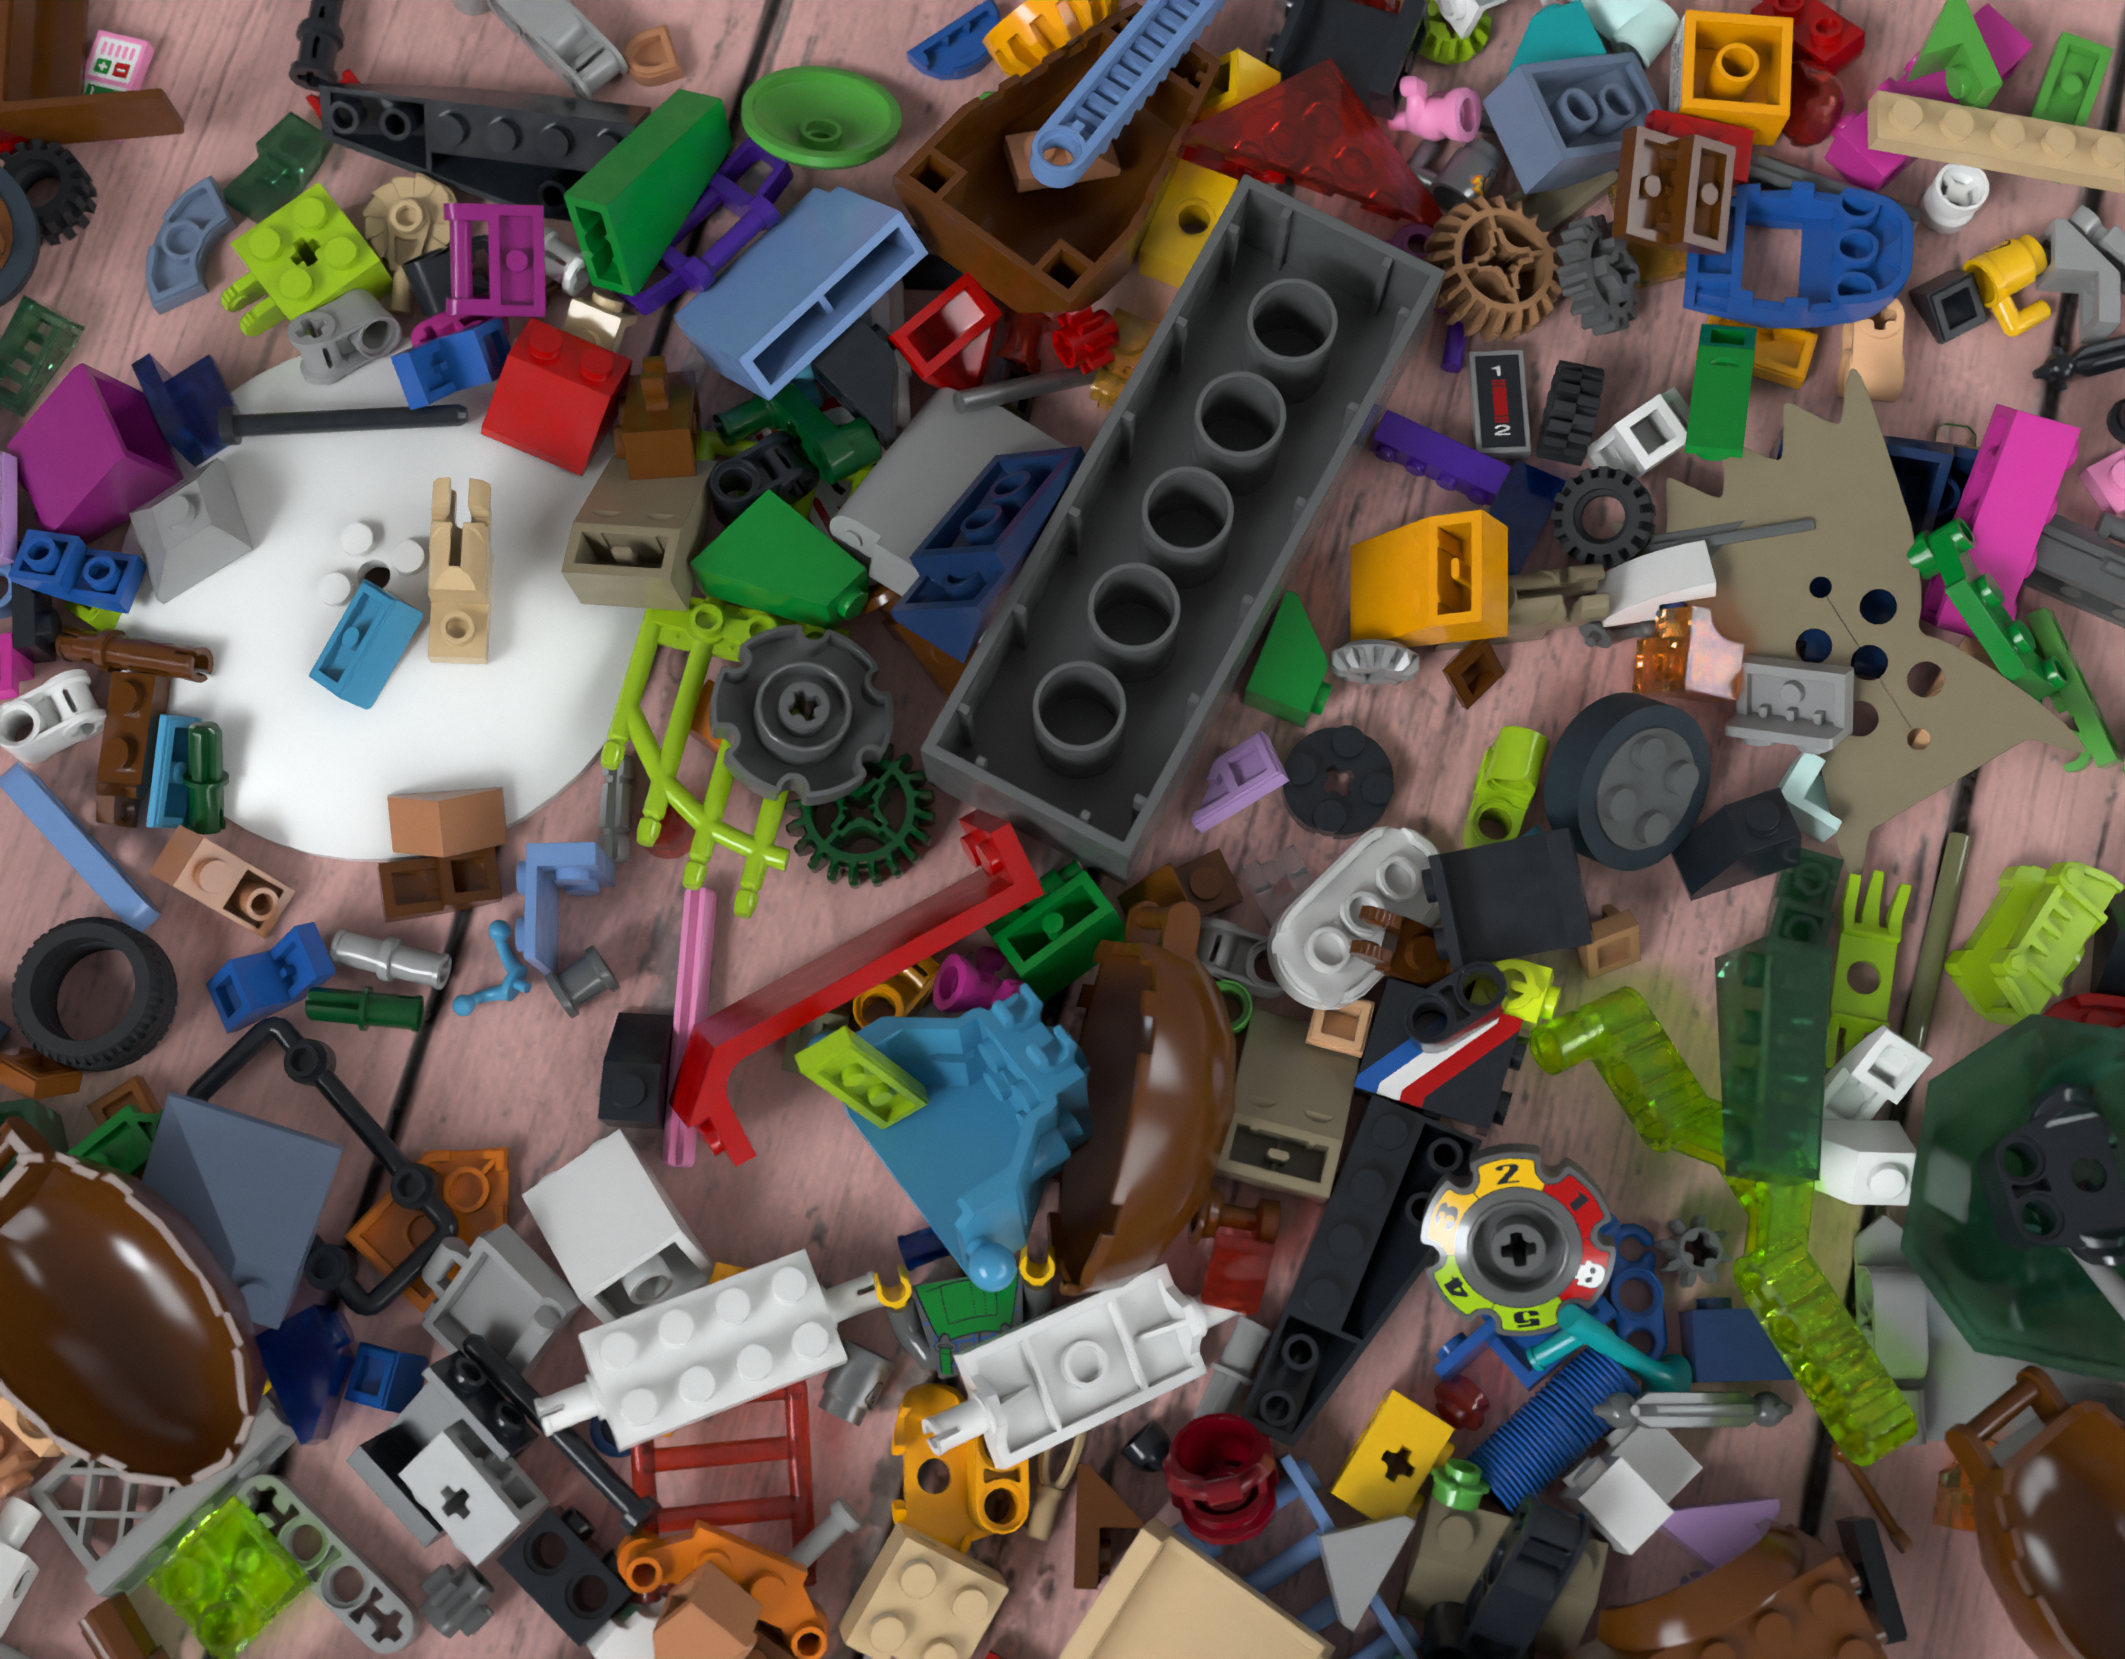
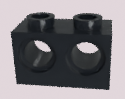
(559, 1587)

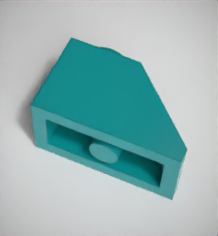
(1558, 34)

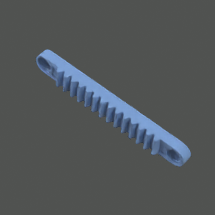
(1118, 86)

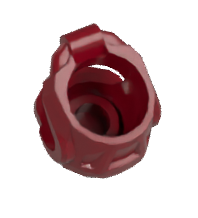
(1222, 1478)

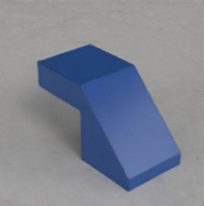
(452, 362)
(270, 980)

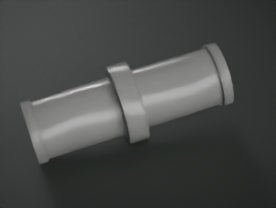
(390, 959)

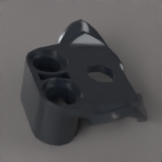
(2061, 1129)

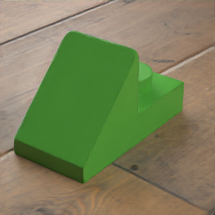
(1960, 50)

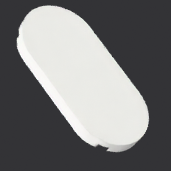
(1315, 932)

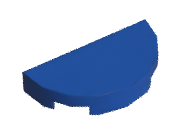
(958, 47)

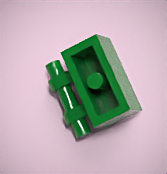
(1058, 932)

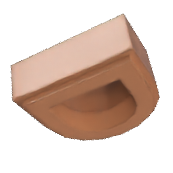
(652, 57)

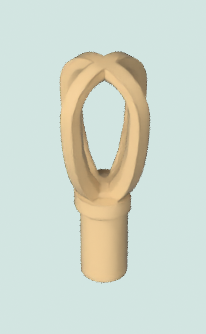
(1051, 1492)

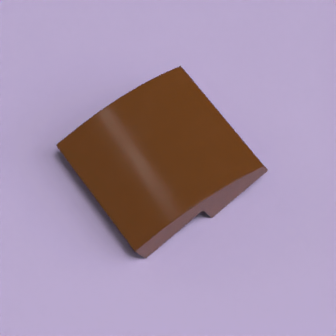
(1674, 191)

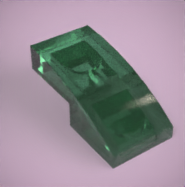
(284, 167)

